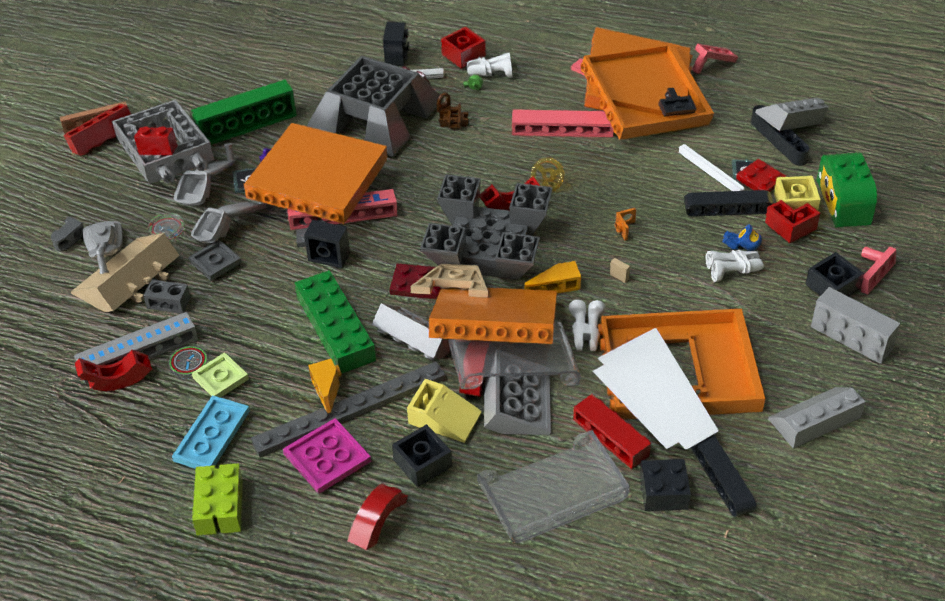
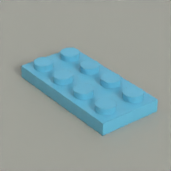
(211, 433)

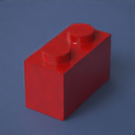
(155, 141)

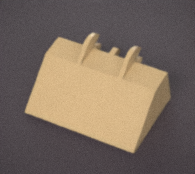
(128, 273)

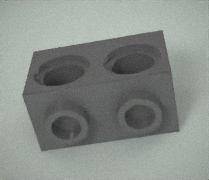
(167, 296)

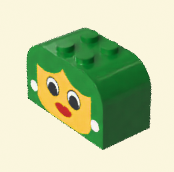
(847, 189)

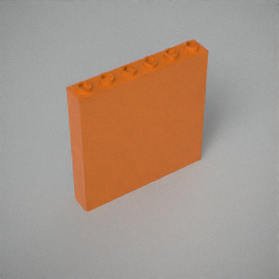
(635, 80)
(635, 123)
(316, 172)
(502, 317)

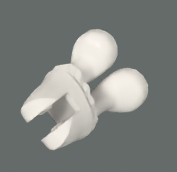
(485, 67)
(734, 261)
(582, 330)

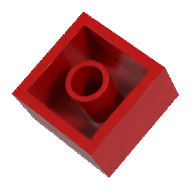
(463, 47)

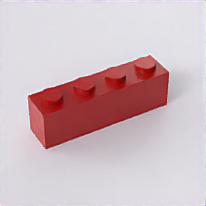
(95, 130)
(612, 431)

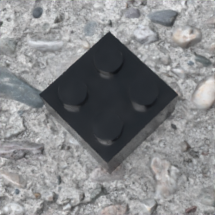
(395, 43)
(327, 244)
(836, 274)
(422, 455)
(664, 485)

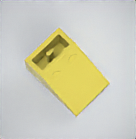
(442, 411)

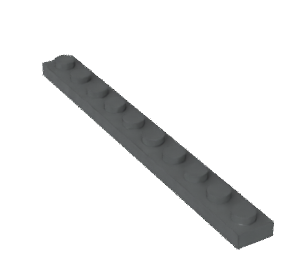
(347, 408)

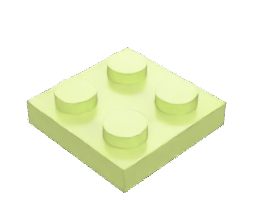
(220, 375)

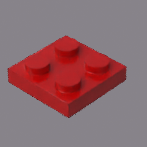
(759, 176)

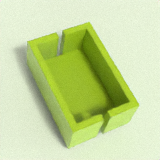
(217, 495)

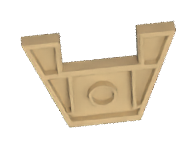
(453, 275)

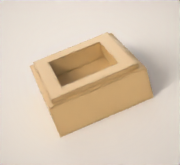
(619, 270)

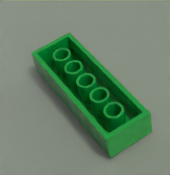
(245, 112)
(335, 321)

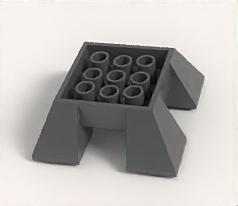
(376, 94)
(487, 237)

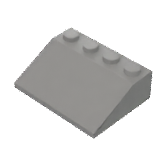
(518, 404)

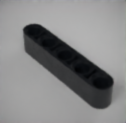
(785, 141)
(727, 203)
(724, 476)

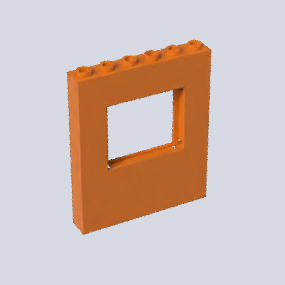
(718, 348)

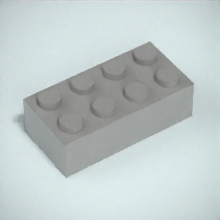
(855, 325)

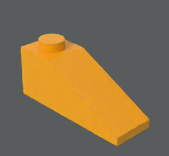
(559, 278)
(326, 382)

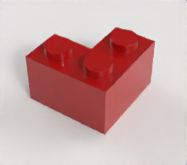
(792, 223)

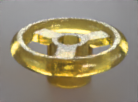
(553, 173)

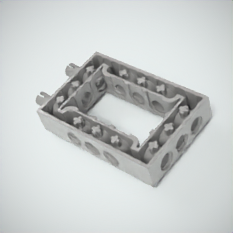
(192, 150)

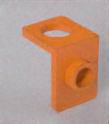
(621, 224)

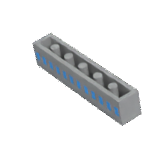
(149, 341)

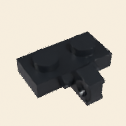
(675, 104)

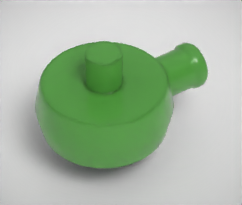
(474, 82)

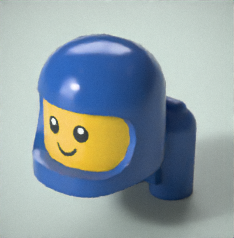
(746, 238)

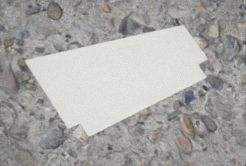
(656, 390)

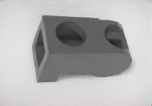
(68, 234)

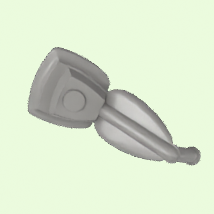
(196, 185)
(216, 222)
(102, 241)

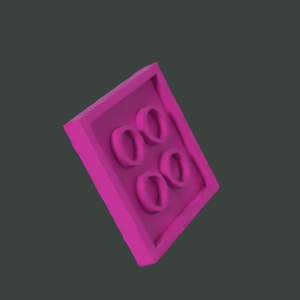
(326, 455)

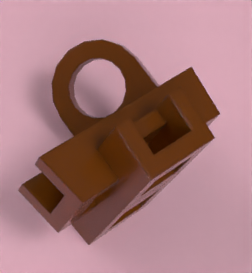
(446, 118)

